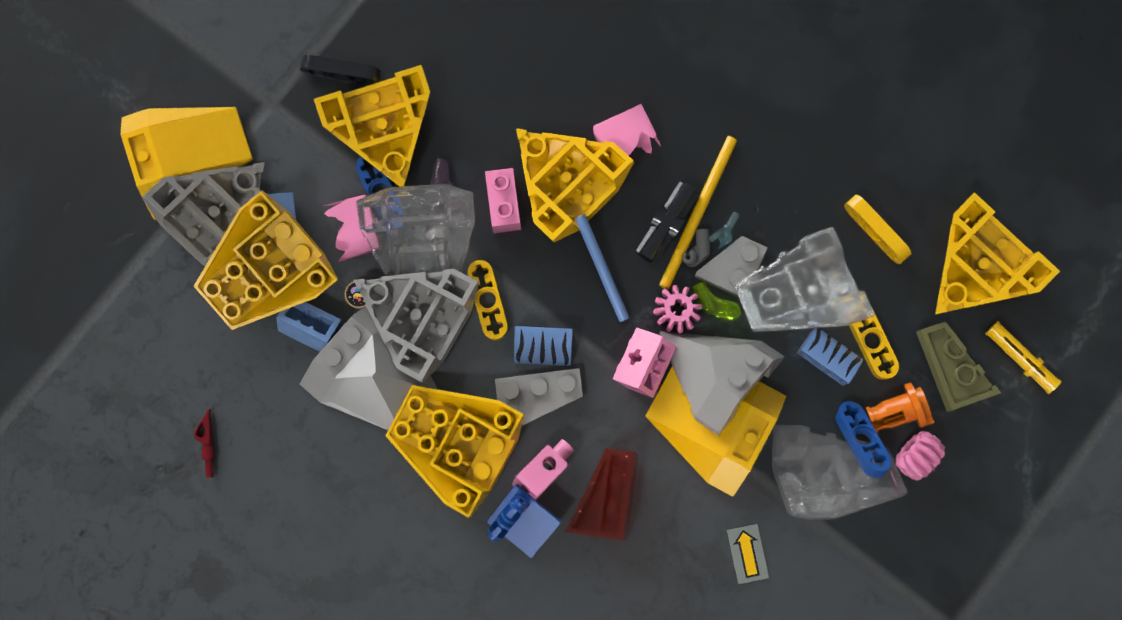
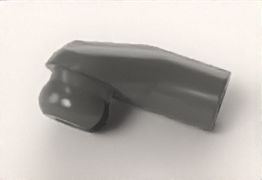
(700, 251)

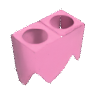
(627, 130)
(349, 236)

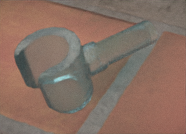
(724, 233)

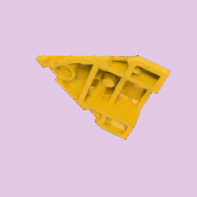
(380, 120)
(569, 178)
(987, 261)

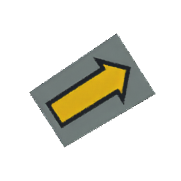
(747, 554)

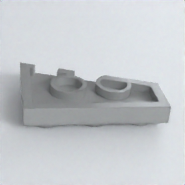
(540, 392)

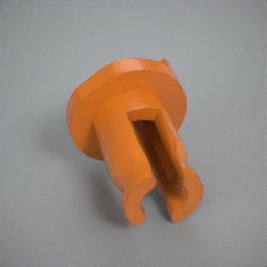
(901, 410)

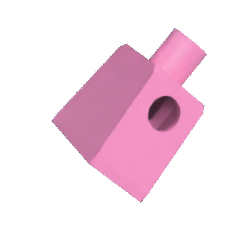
(535, 478)

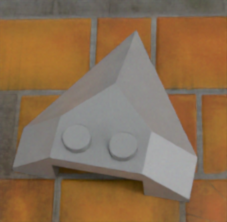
(202, 205)
(419, 315)
(719, 373)

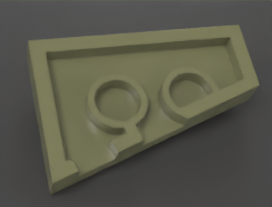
(953, 370)

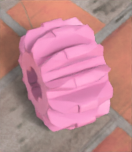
(686, 315)
(920, 455)

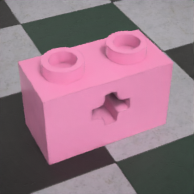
(503, 200)
(644, 362)

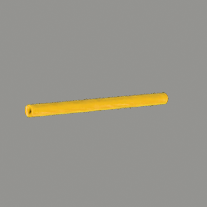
(698, 212)

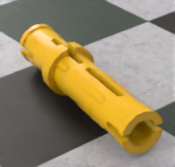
(1027, 361)

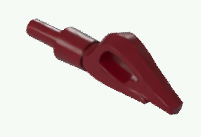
(207, 442)

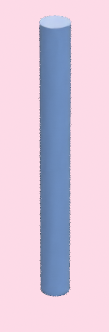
(602, 268)

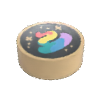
(354, 297)

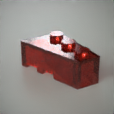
(608, 498)

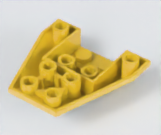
(182, 142)
(263, 265)
(456, 442)
(722, 458)

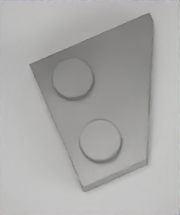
(732, 265)

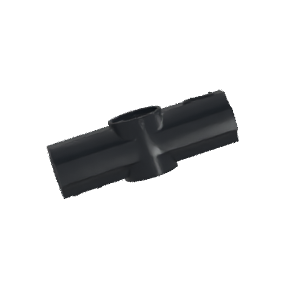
(667, 223)

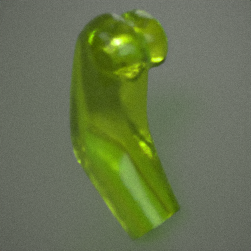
(715, 306)

